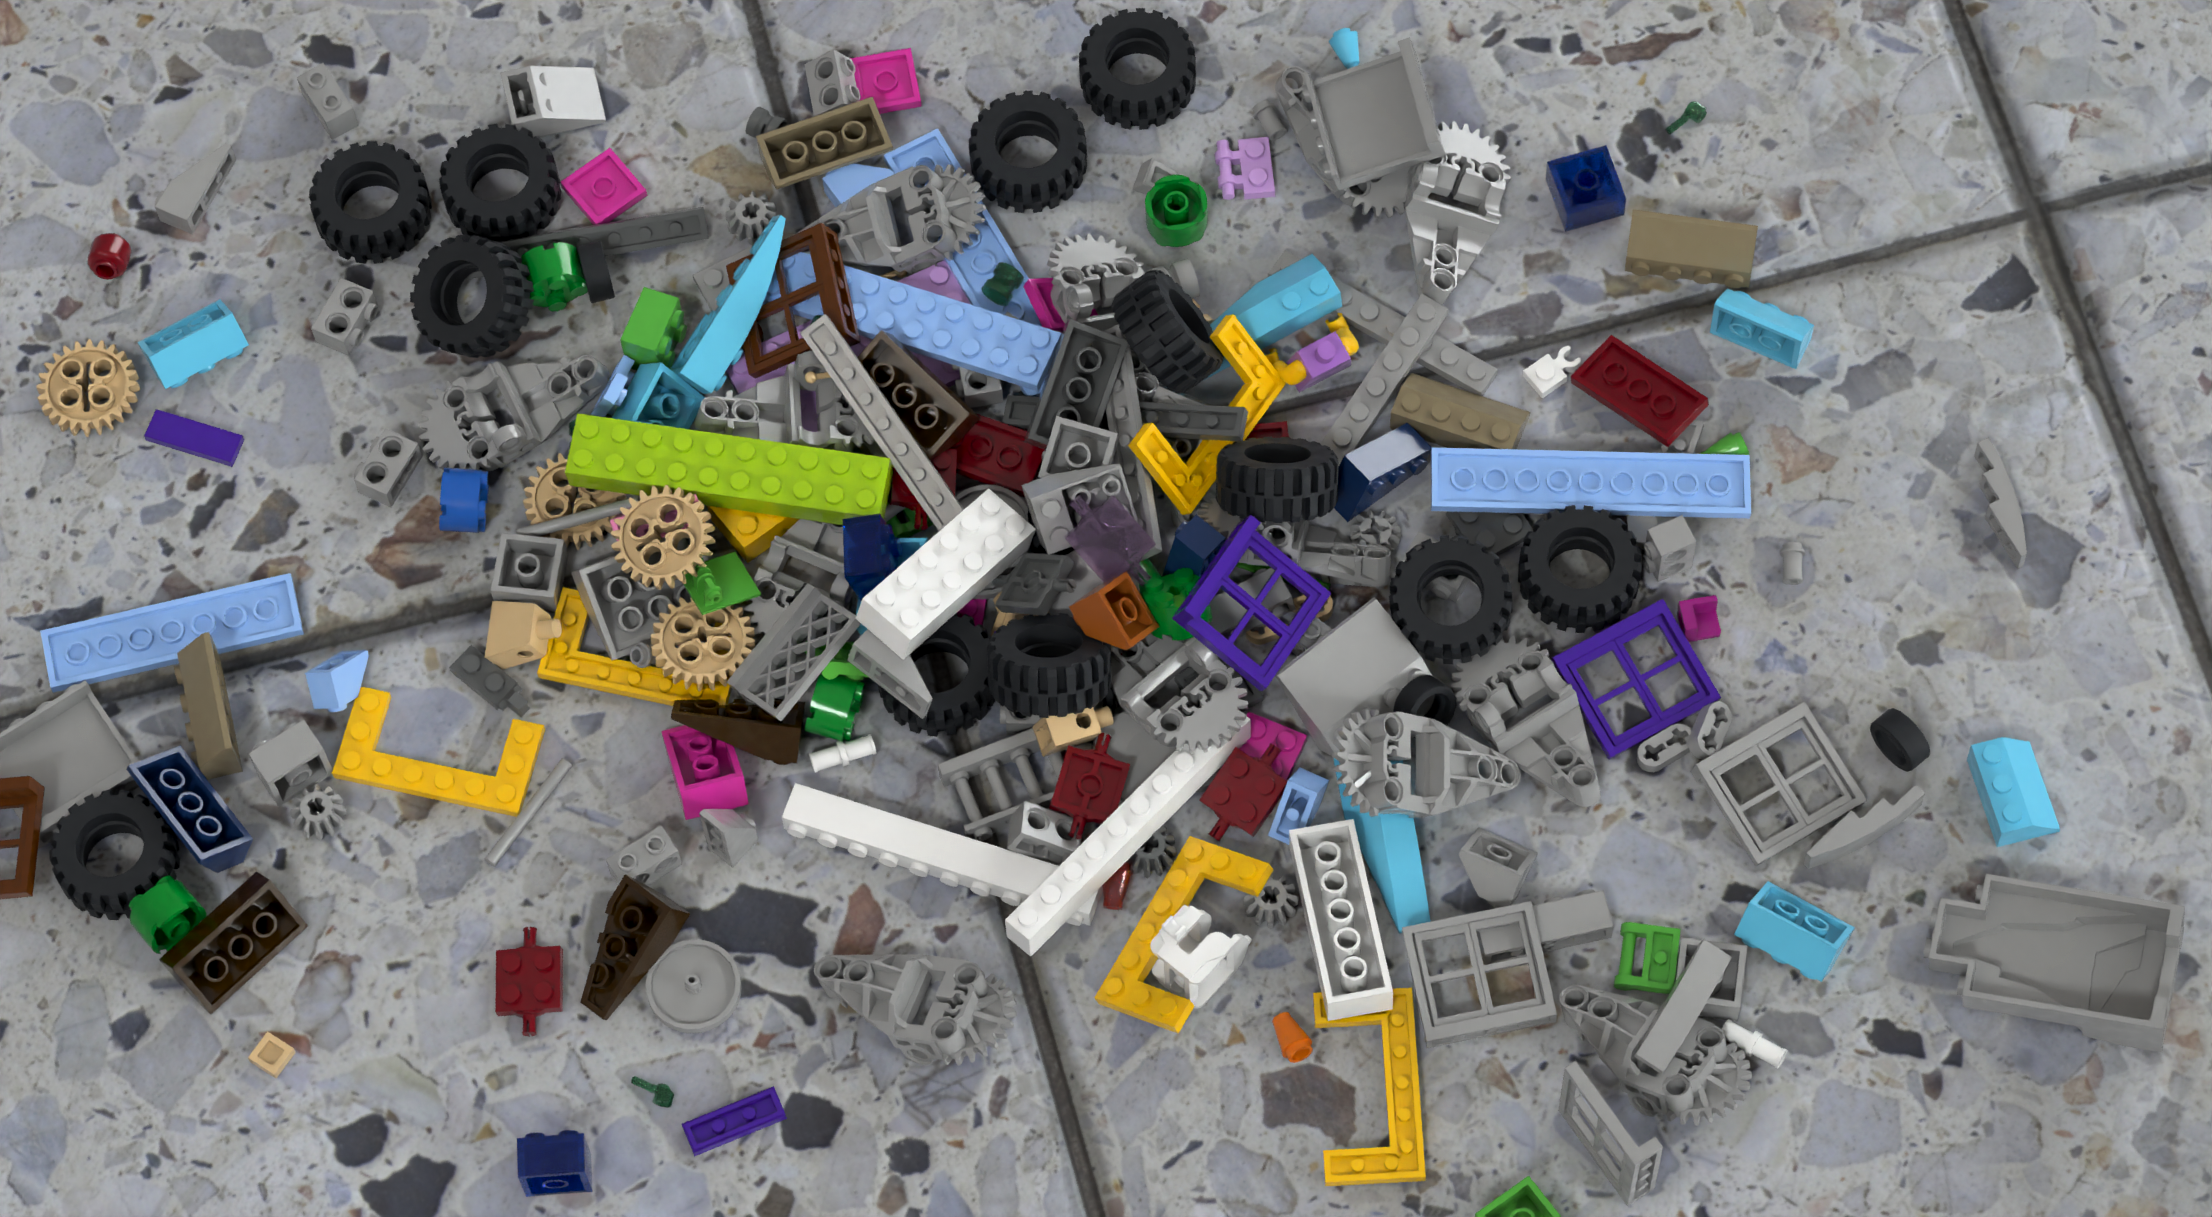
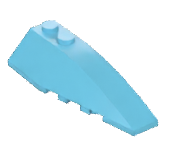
(1284, 303)
(721, 333)
(1393, 860)

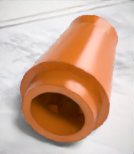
(1291, 1037)

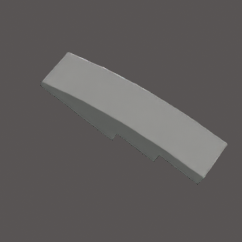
(2003, 511)
(1856, 832)
(1682, 1006)

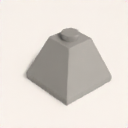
(1496, 866)

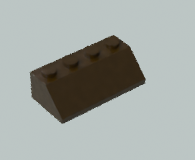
(917, 395)
(233, 942)

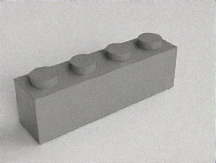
(1228, 612)
(1559, 925)

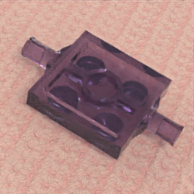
(1110, 539)

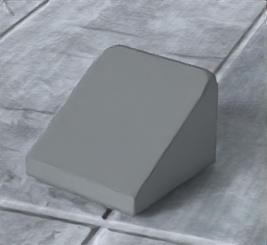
(1150, 173)
(1639, 527)

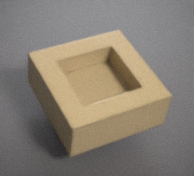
(271, 1055)

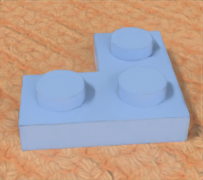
(615, 389)

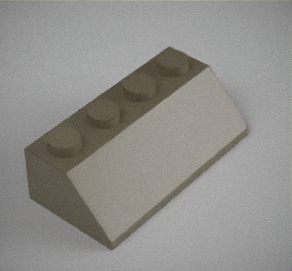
(823, 143)
(1691, 248)
(1456, 416)
(208, 708)

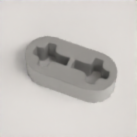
(1705, 727)
(1661, 741)

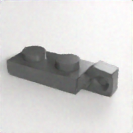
(489, 681)

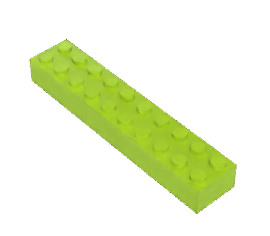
(727, 470)

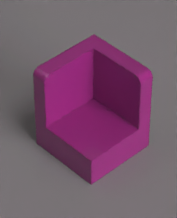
(1699, 618)

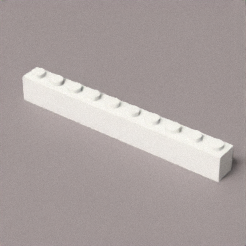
(1117, 840)
(921, 848)

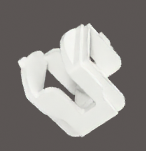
(1191, 960)

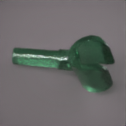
(1693, 111)
(662, 1093)

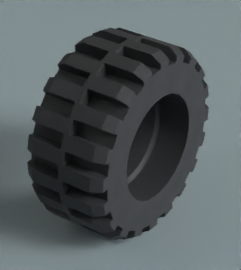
(1136, 34)
(1028, 117)
(491, 151)
(364, 168)
(438, 290)
(1167, 331)
(1277, 479)
(1588, 532)
(1444, 559)
(1047, 666)
(965, 701)
(91, 824)

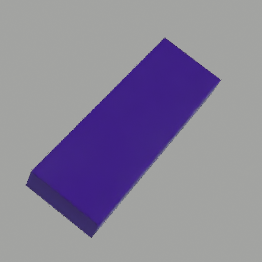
(194, 437)
(734, 1121)

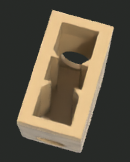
(519, 633)
(1057, 733)

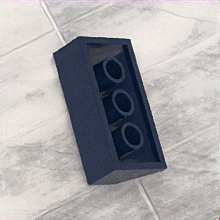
(192, 809)

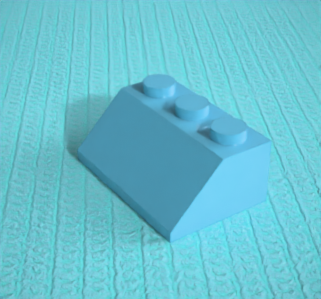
(1761, 327)
(193, 344)
(659, 398)
(2011, 790)
(1793, 931)

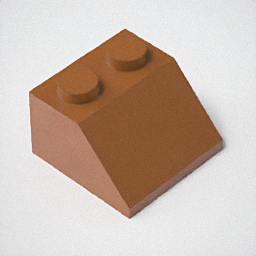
(1114, 613)

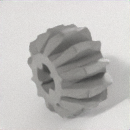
(740, 213)
(314, 802)
(1272, 912)

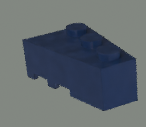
(1379, 468)
(1193, 546)

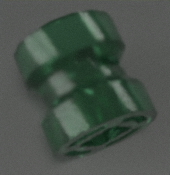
(1002, 284)

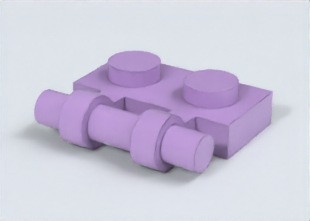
(1255, 166)

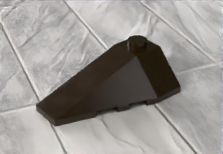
(746, 726)
(635, 936)

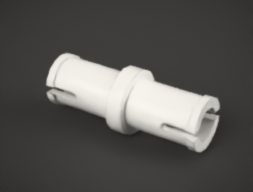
(842, 753)
(1754, 1044)

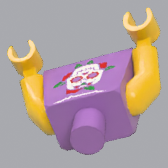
(1319, 358)

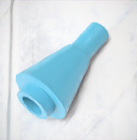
(1346, 46)

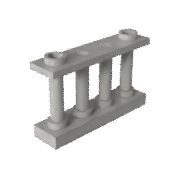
(987, 761)

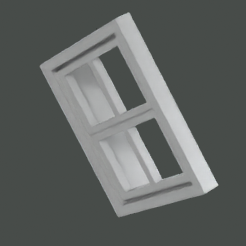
(1755, 745)
(1489, 1019)
(1637, 1165)

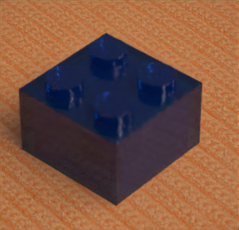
(1585, 188)
(869, 552)
(554, 1163)

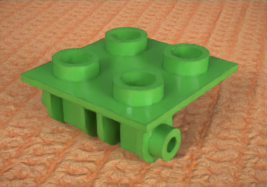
(721, 584)

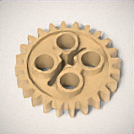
(116, 386)
(546, 496)
(673, 562)
(708, 665)

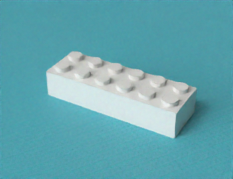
(945, 574)
(1341, 920)

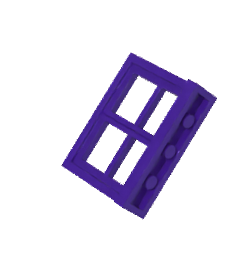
(1216, 577)
(1613, 640)

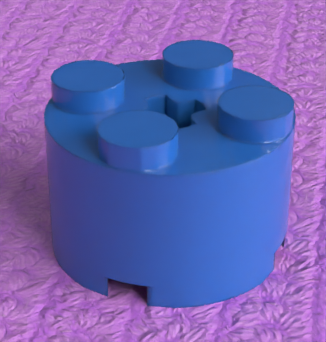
(463, 500)

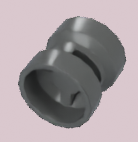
(762, 122)

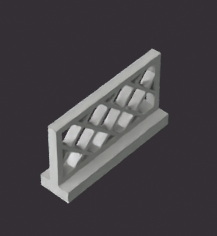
(783, 644)

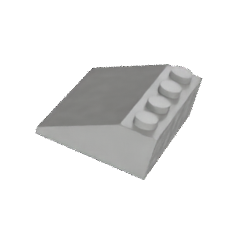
(624, 608)
(1350, 670)

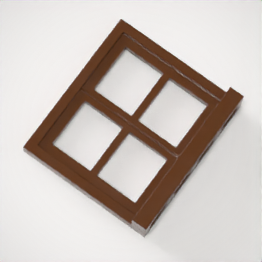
(829, 285)
(29, 794)

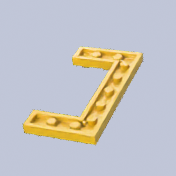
(1190, 481)
(570, 666)
(500, 794)
(1124, 984)
(1405, 1155)

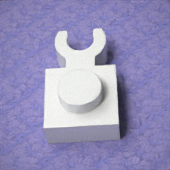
(1550, 374)

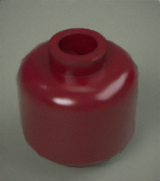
(109, 256)

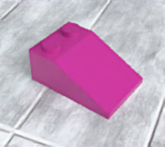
(704, 771)

